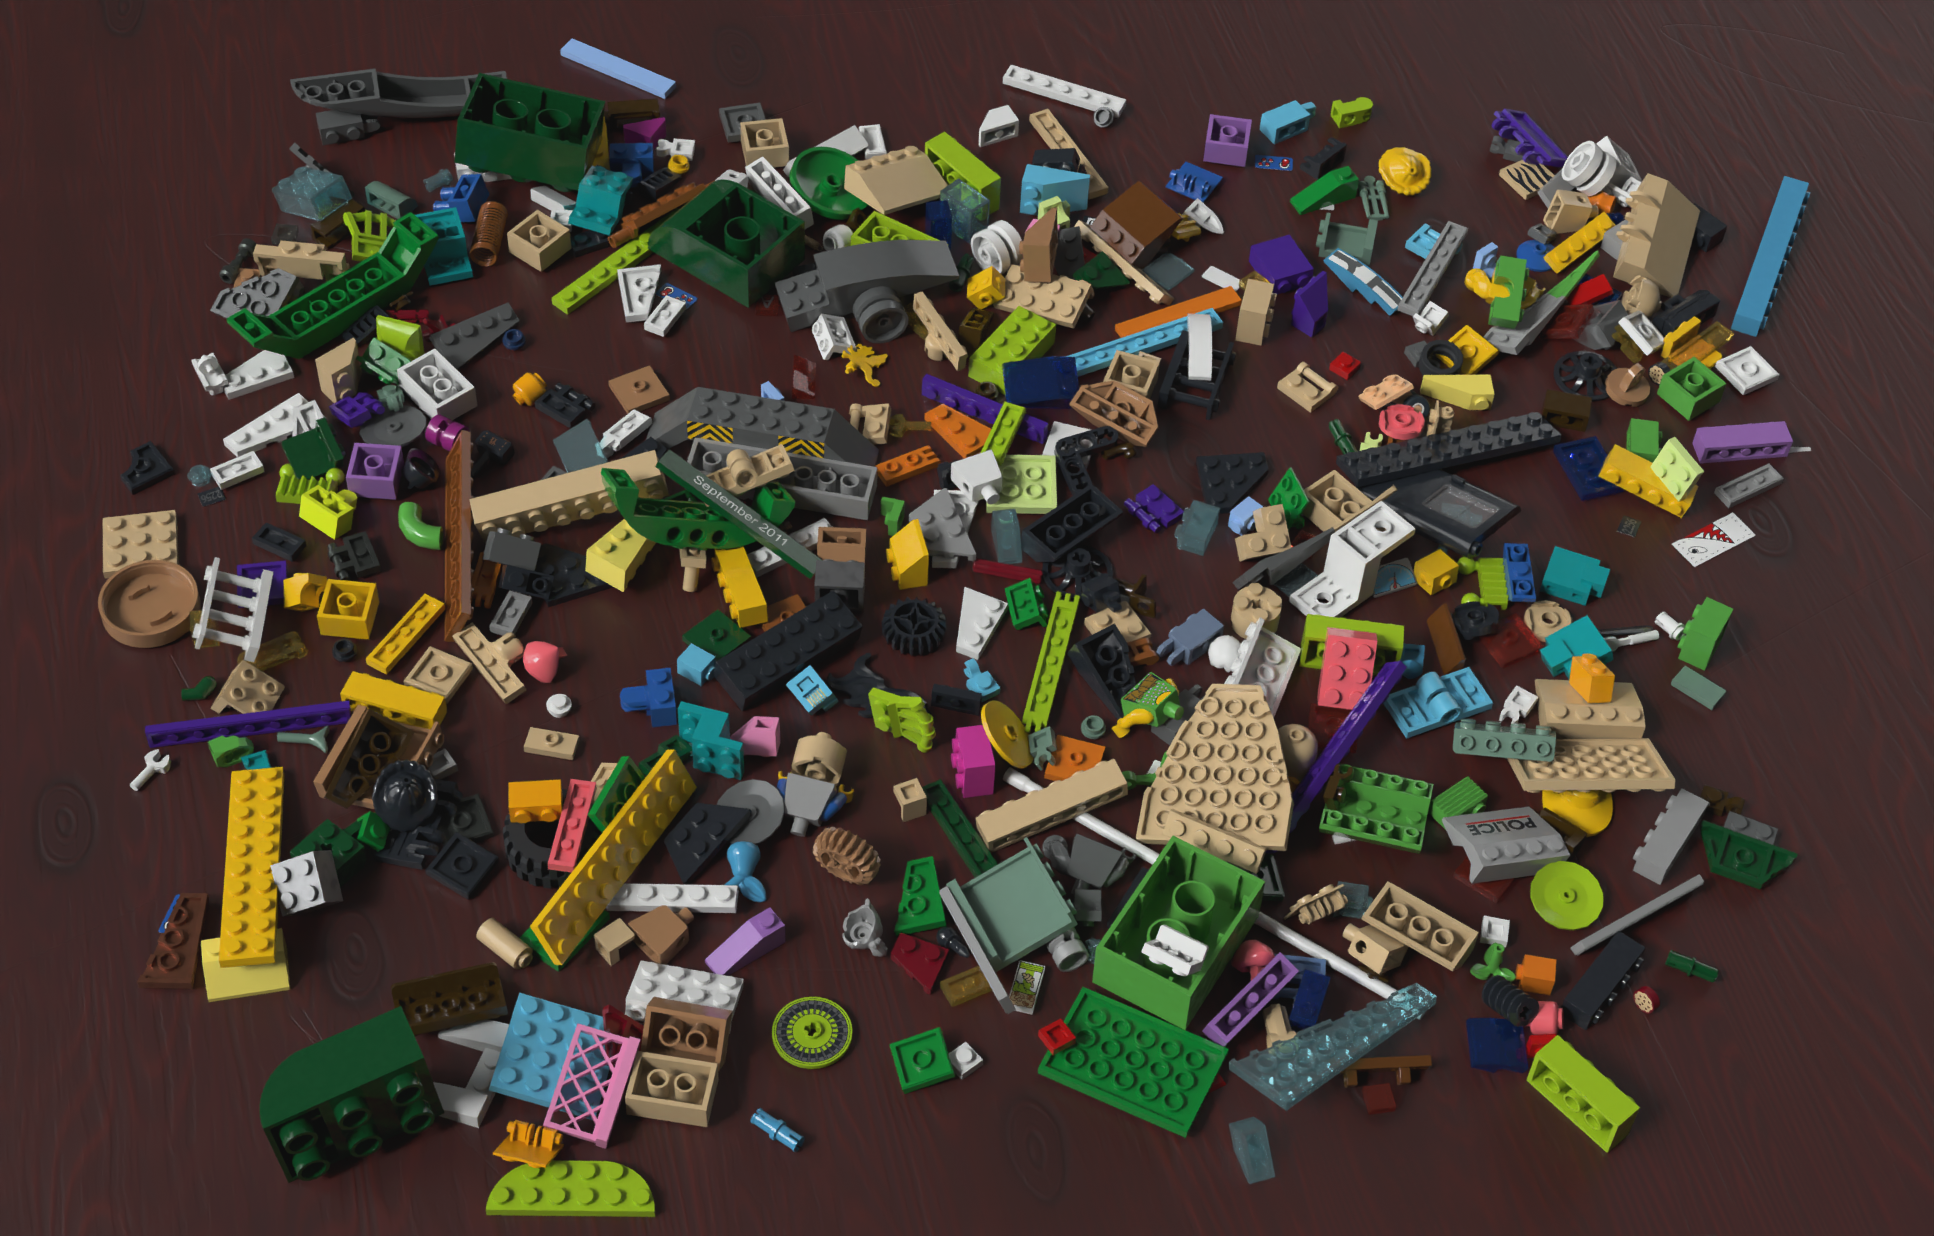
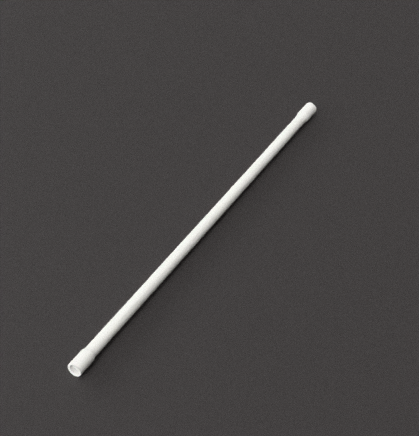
(1025, 784)

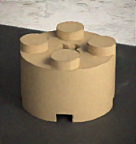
(1252, 604)
(819, 758)

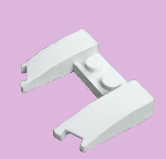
(472, 1103)

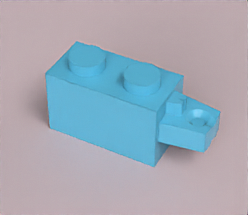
(1286, 121)

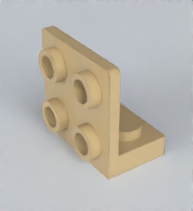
(248, 690)

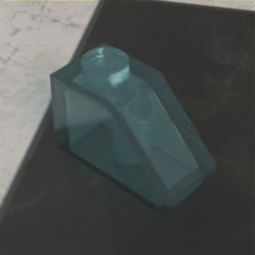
(1006, 536)
(1252, 1149)

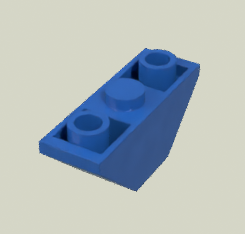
(1518, 573)

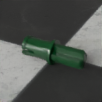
(964, 272)
(1341, 437)
(1690, 966)

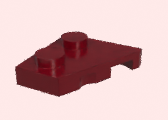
(920, 959)
(621, 1025)

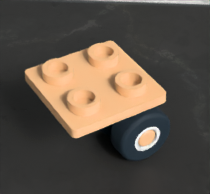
(1394, 390)

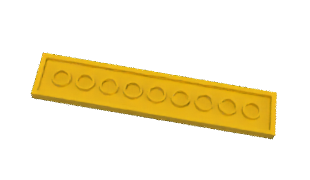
(613, 857)
(249, 886)

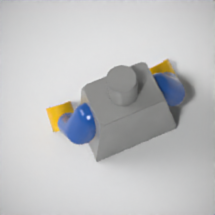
(810, 800)

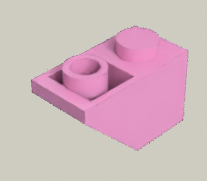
(759, 736)

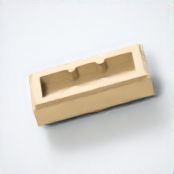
(551, 743)

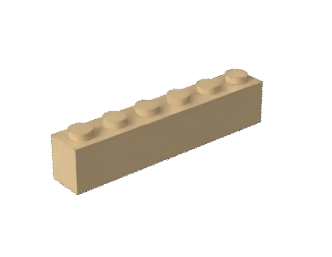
(1051, 805)

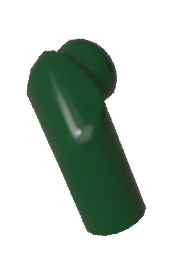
(201, 691)

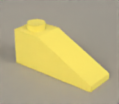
(1465, 391)

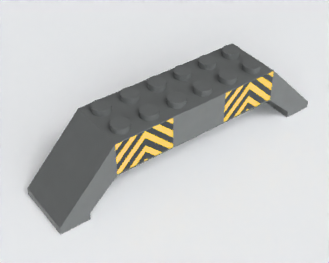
(761, 424)

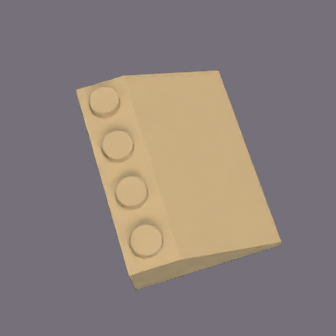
(894, 180)
(1575, 718)

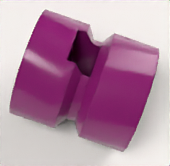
(443, 431)

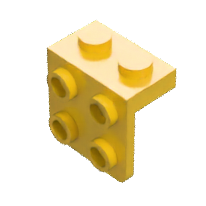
(1684, 334)

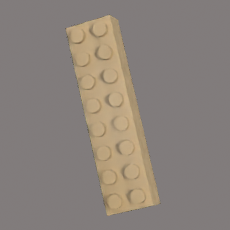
(563, 497)

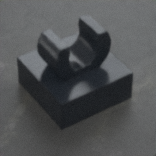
(944, 475)

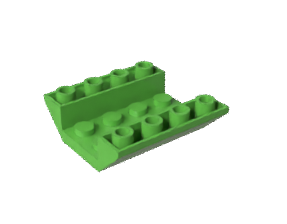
(1381, 810)

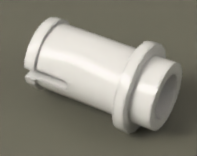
(1668, 624)

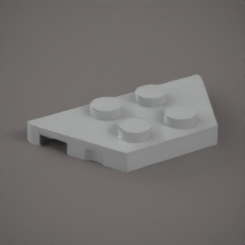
(943, 527)

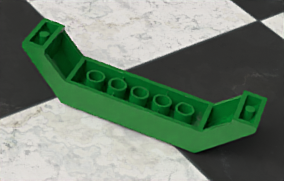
(345, 298)

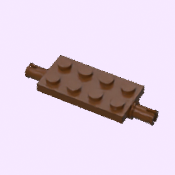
(632, 222)

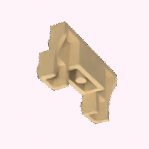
(300, 259)

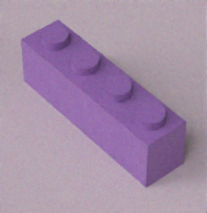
(1742, 442)
(1250, 1000)

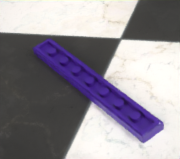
(248, 724)

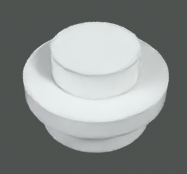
(559, 705)

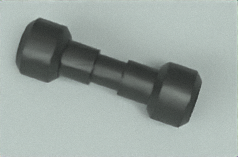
(230, 272)

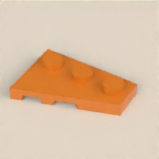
(958, 430)

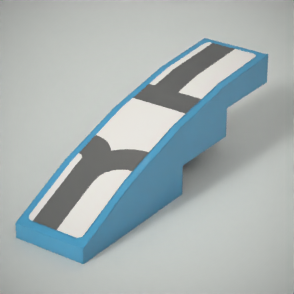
(1364, 279)

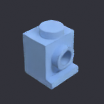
(1242, 518)

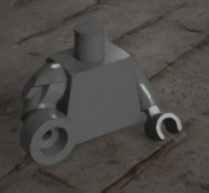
(1088, 863)

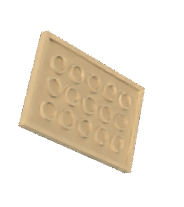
(1596, 766)

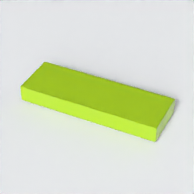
(1004, 431)

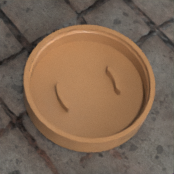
(148, 603)

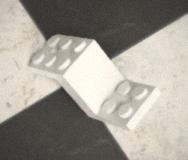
(1353, 562)

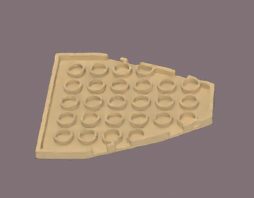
(1224, 771)

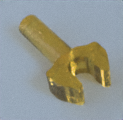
(904, 425)

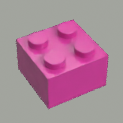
(974, 761)

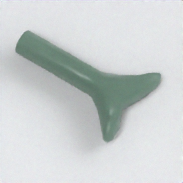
(316, 739)

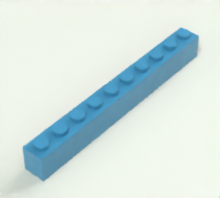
(1770, 257)

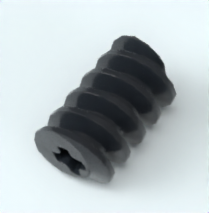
(1509, 1001)

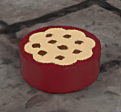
(1646, 999)

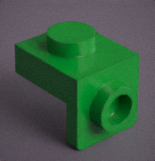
(373, 831)

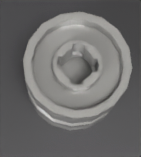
(1068, 951)

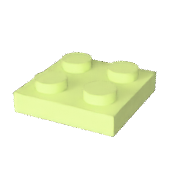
(1677, 469)

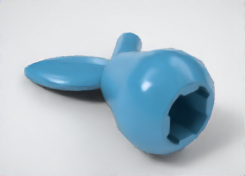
(743, 859)

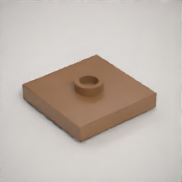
(639, 390)

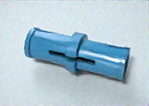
(777, 1130)

